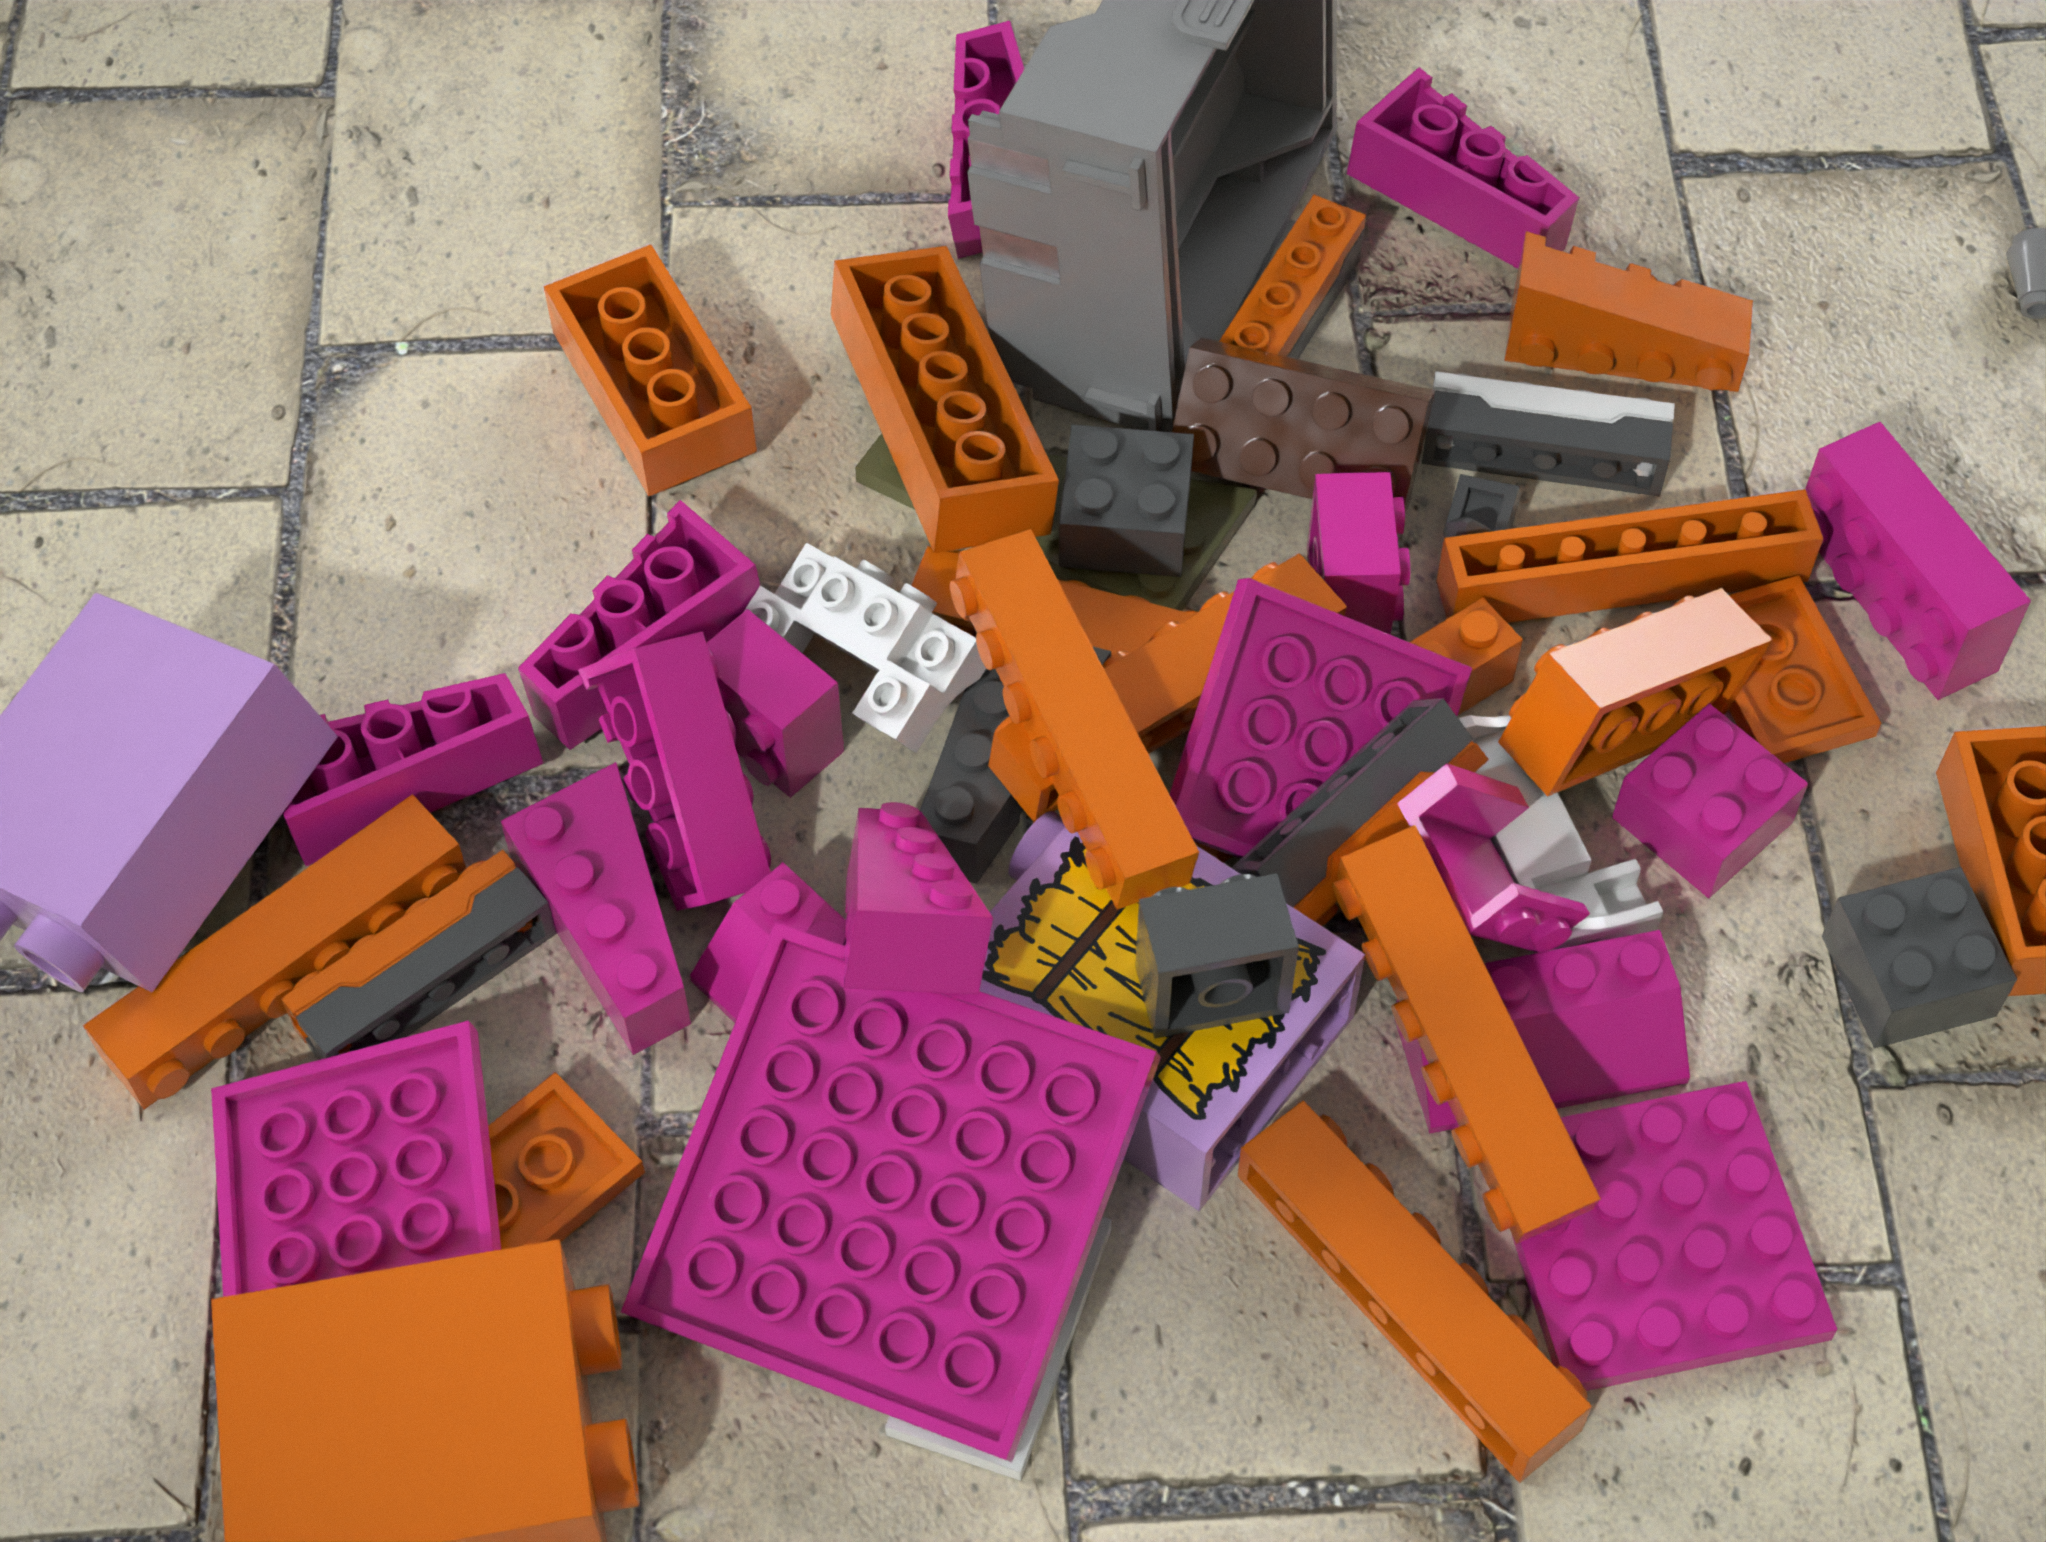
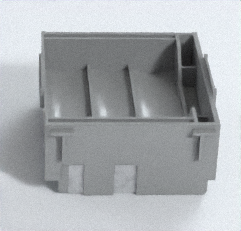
(1145, 190)

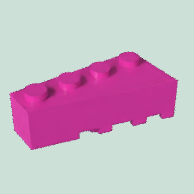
(673, 587)
(683, 767)
(603, 904)
(910, 909)

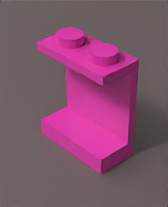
(1457, 819)

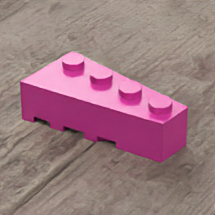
(983, 78)
(1456, 173)
(431, 748)

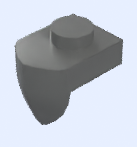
(1481, 506)

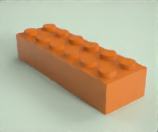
(942, 398)

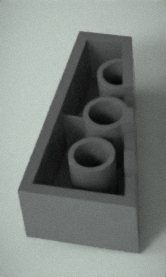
(965, 797)

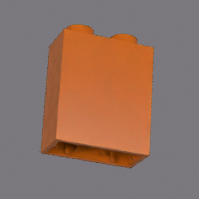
(421, 1405)

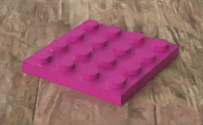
(1289, 707)
(355, 1163)
(1683, 1253)

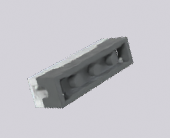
(1549, 433)

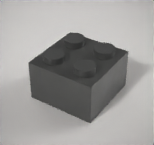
(1125, 500)
(1215, 954)
(1918, 957)

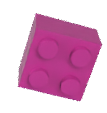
(1357, 546)
(779, 704)
(1709, 800)

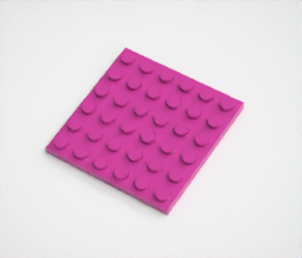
(893, 1192)

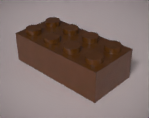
(1288, 419)

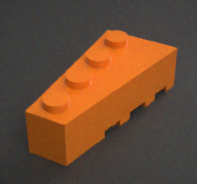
(1624, 321)

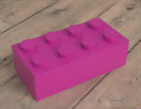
(1912, 562)

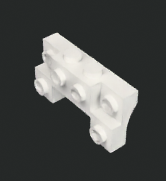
(916, 653)
(1549, 856)

